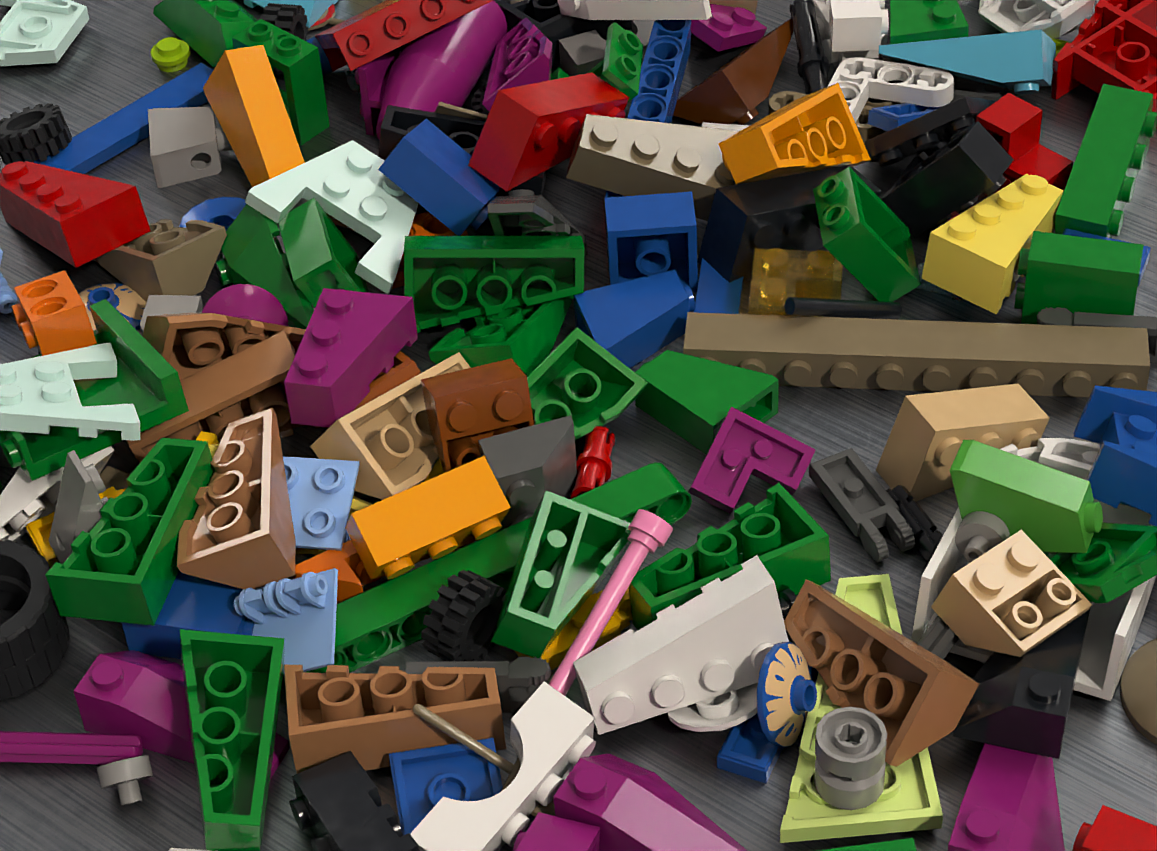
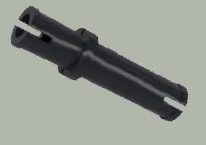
(812, 63)

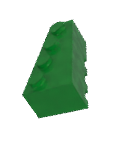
(131, 554)

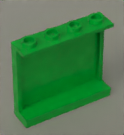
(141, 380)

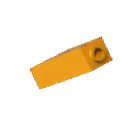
(253, 114)

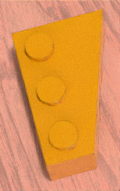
(428, 519)

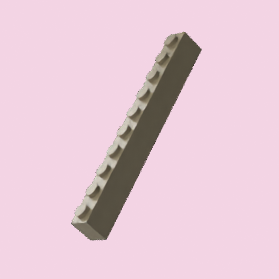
(923, 353)

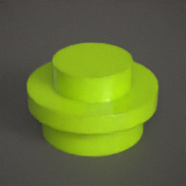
(170, 54)

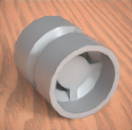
(850, 758)

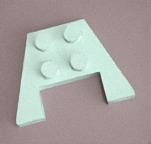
(39, 30)
(354, 193)
(43, 394)

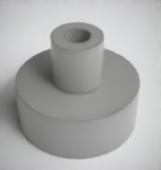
(979, 534)
(125, 776)

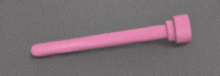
(646, 534)

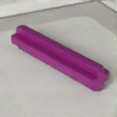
(68, 747)

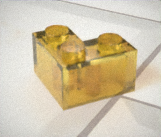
(792, 274)

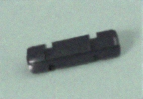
(918, 520)

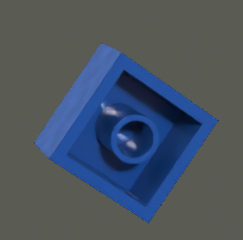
(651, 237)

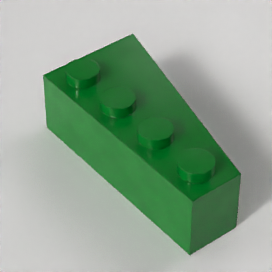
(925, 20)
(1108, 163)
(486, 274)
(775, 530)
(233, 721)

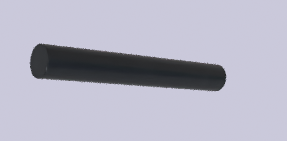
(842, 308)

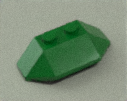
(205, 24)

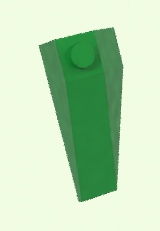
(255, 257)

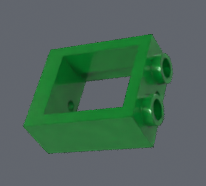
(302, 75)
(866, 236)
(318, 252)

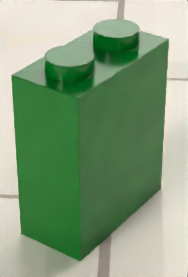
(1077, 275)

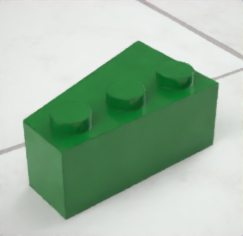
(557, 570)

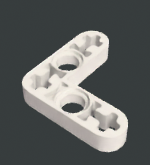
(869, 78)

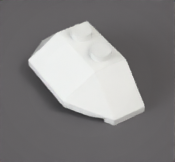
(1051, 16)

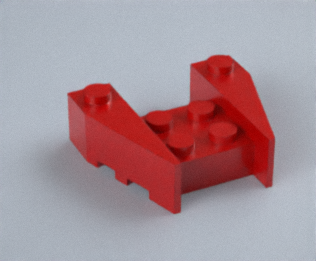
(1111, 49)

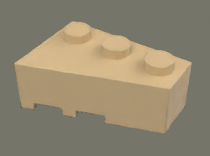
(936, 423)

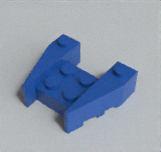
(1127, 435)

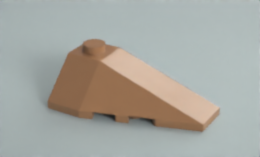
(202, 339)
(244, 514)
(879, 671)

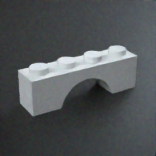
(548, 738)

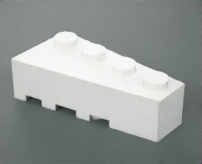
(686, 652)

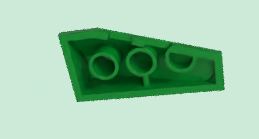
(516, 333)
(583, 383)

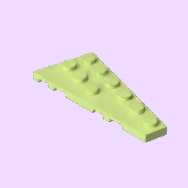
(909, 790)

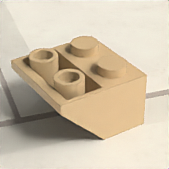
(1009, 598)

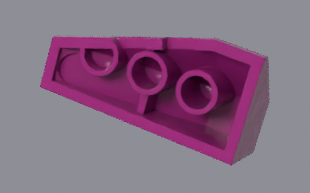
(519, 59)
(146, 698)
(635, 809)

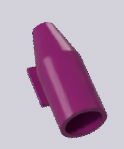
(432, 67)

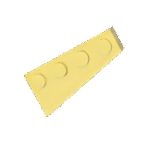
(981, 247)

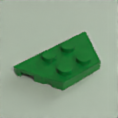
(1115, 561)

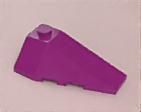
(1009, 804)

